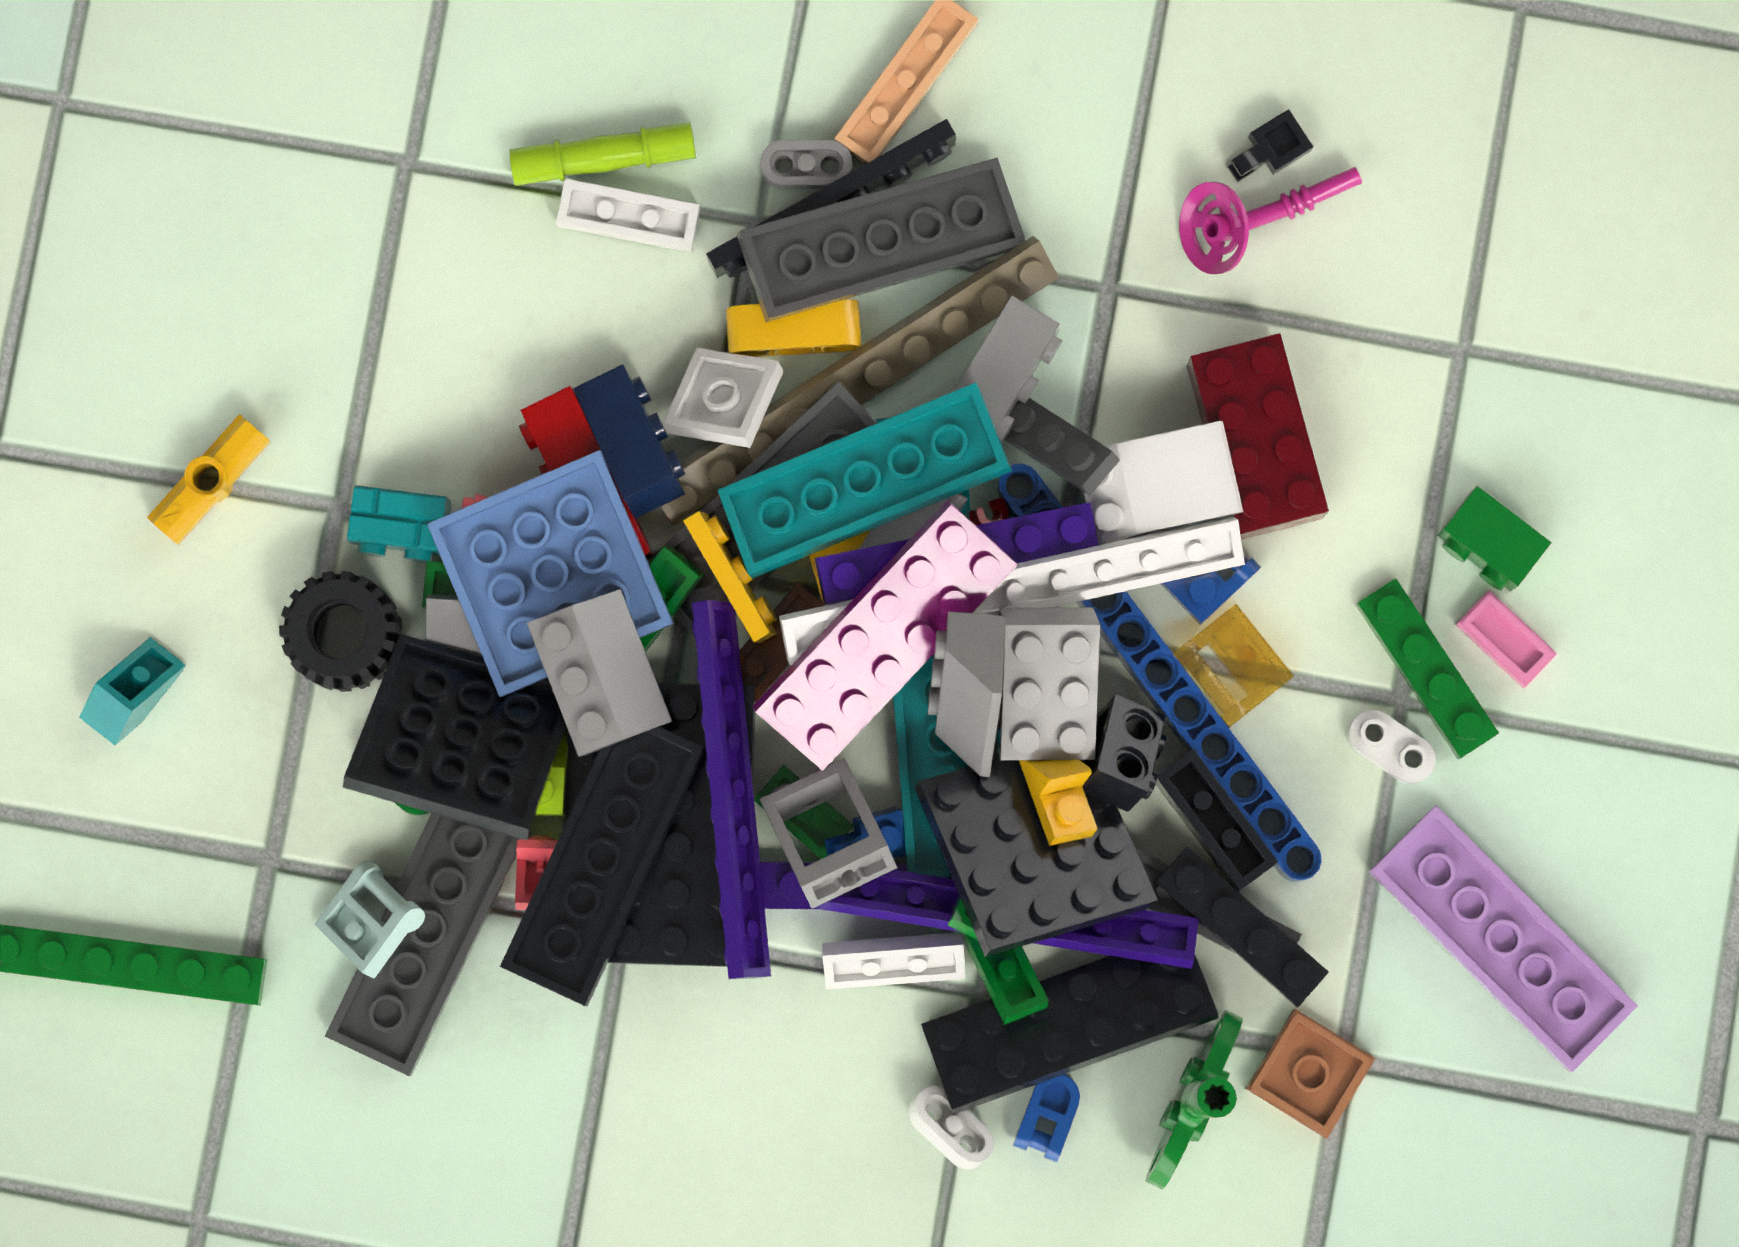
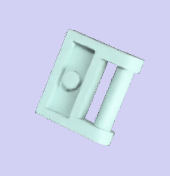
(358, 929)

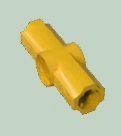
(186, 501)

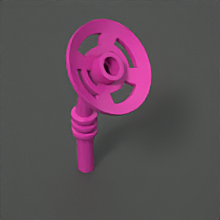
(1229, 226)

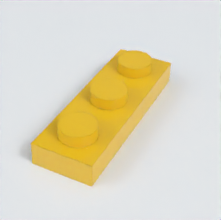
(732, 575)

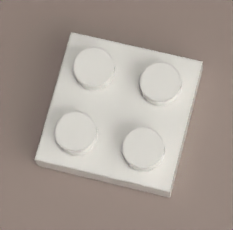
(723, 397)

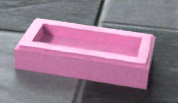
(1506, 639)

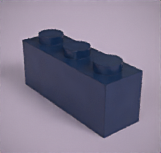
(631, 440)

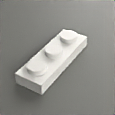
(628, 215)
(893, 960)

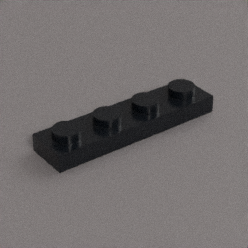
(1242, 927)

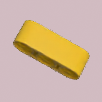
(814, 331)

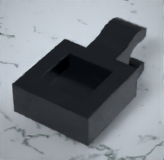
(1275, 144)

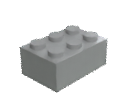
(1049, 684)

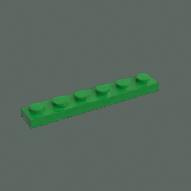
(132, 965)

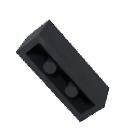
(1215, 820)

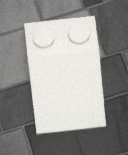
(1166, 484)

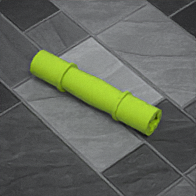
(602, 153)

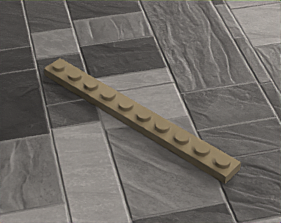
(875, 365)

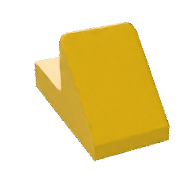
(1060, 798)

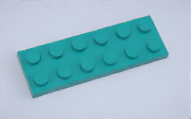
(864, 480)

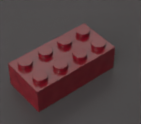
(1265, 431)

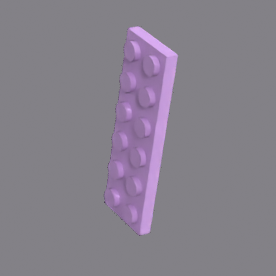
(1503, 939)

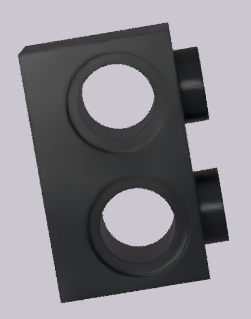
(1125, 753)

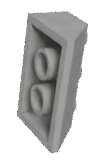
(599, 672)
(968, 686)

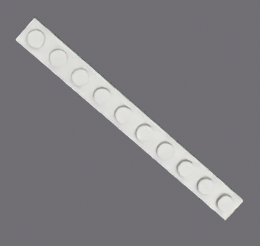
(1076, 575)

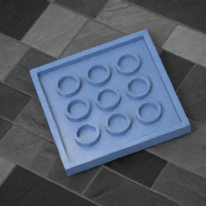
(542, 552)

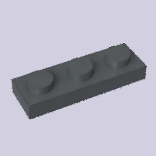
(1060, 446)

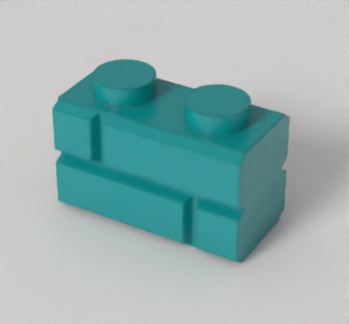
(395, 522)

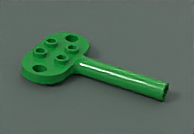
(1204, 1097)

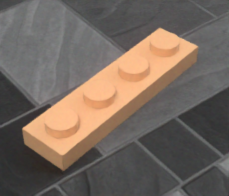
(906, 80)

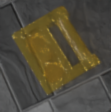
(1244, 656)

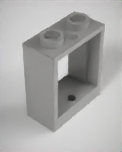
(846, 867)

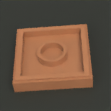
(1310, 1073)

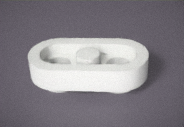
(1391, 748)
(950, 1128)

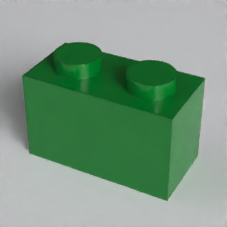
(1493, 540)

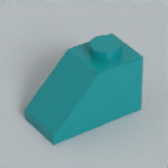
(131, 691)

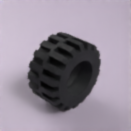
(309, 608)

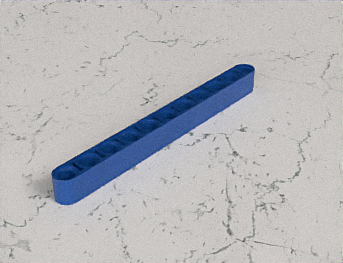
(1180, 686)

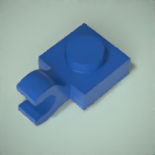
(890, 824)

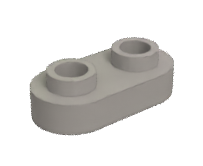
(806, 160)

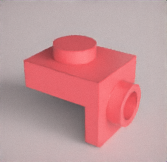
(531, 862)

